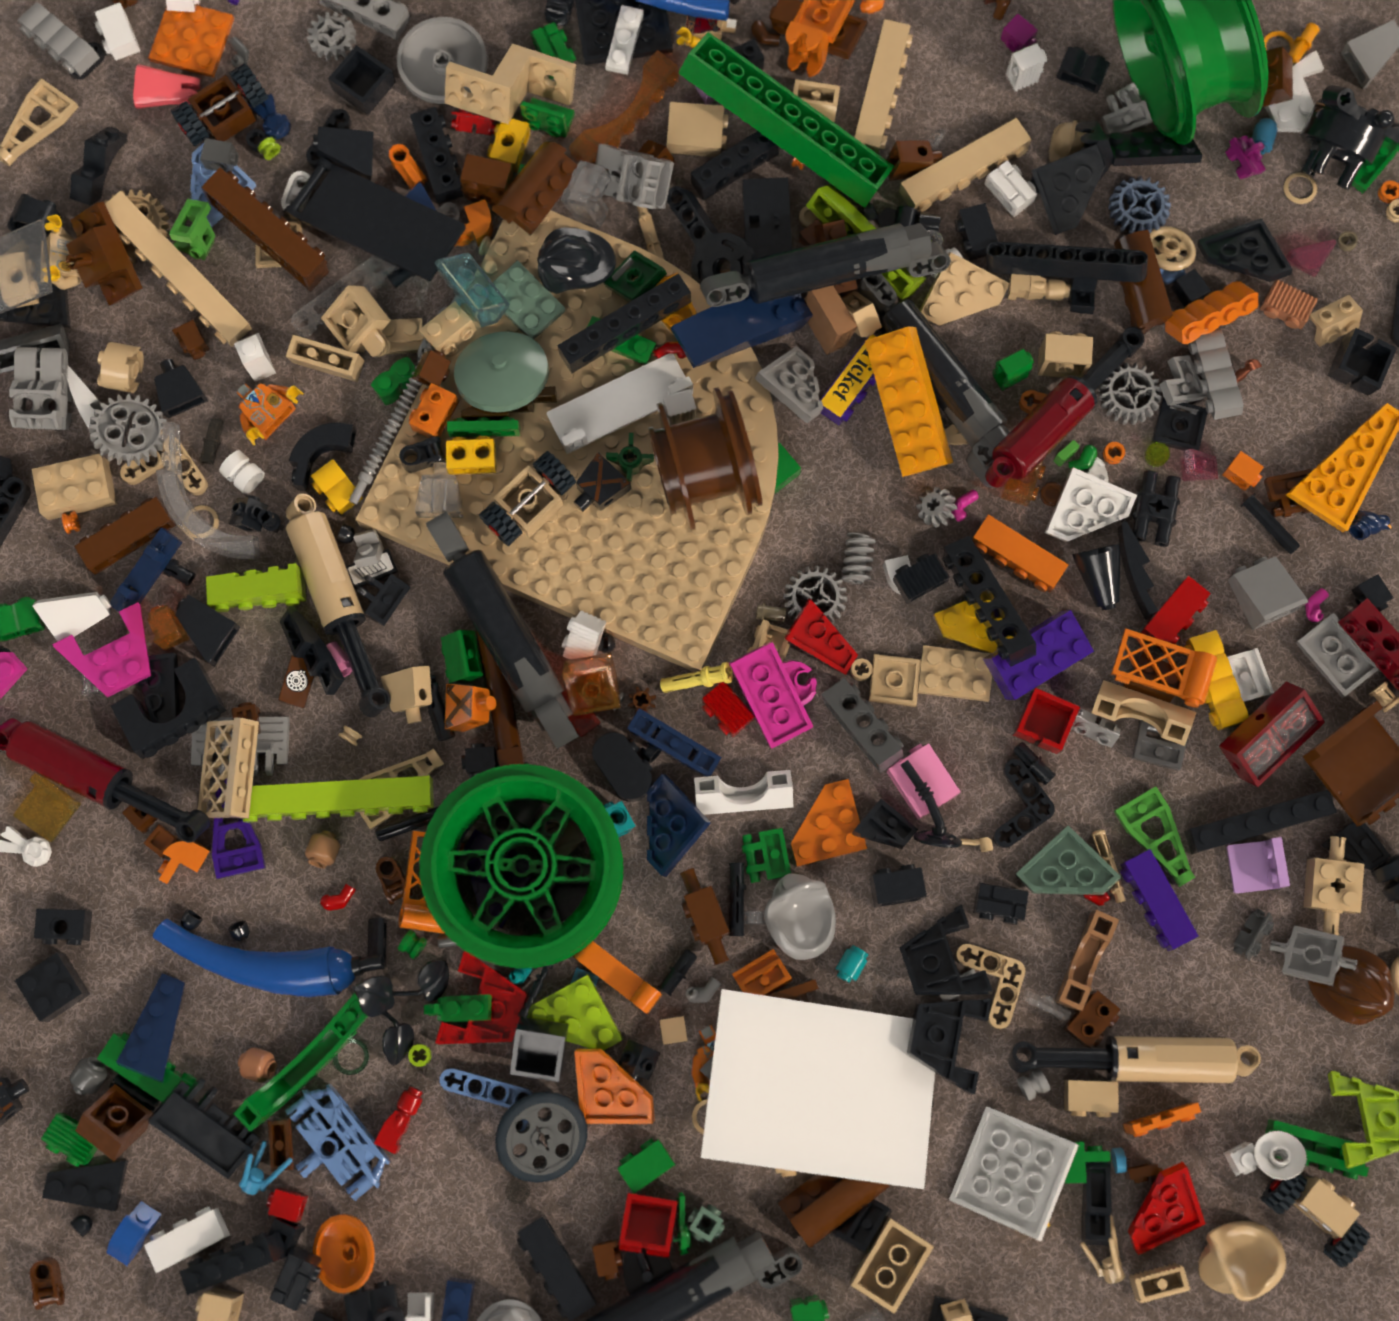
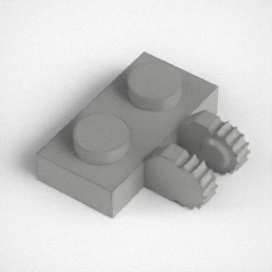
(1127, 118)

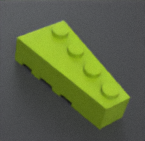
(256, 588)

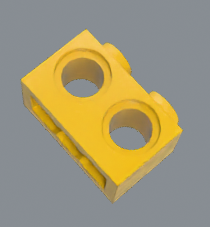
(470, 462)

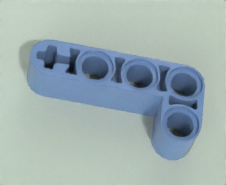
(486, 1093)

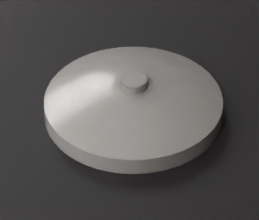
(430, 48)

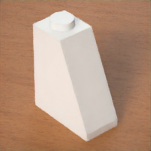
(255, 357)
(72, 613)

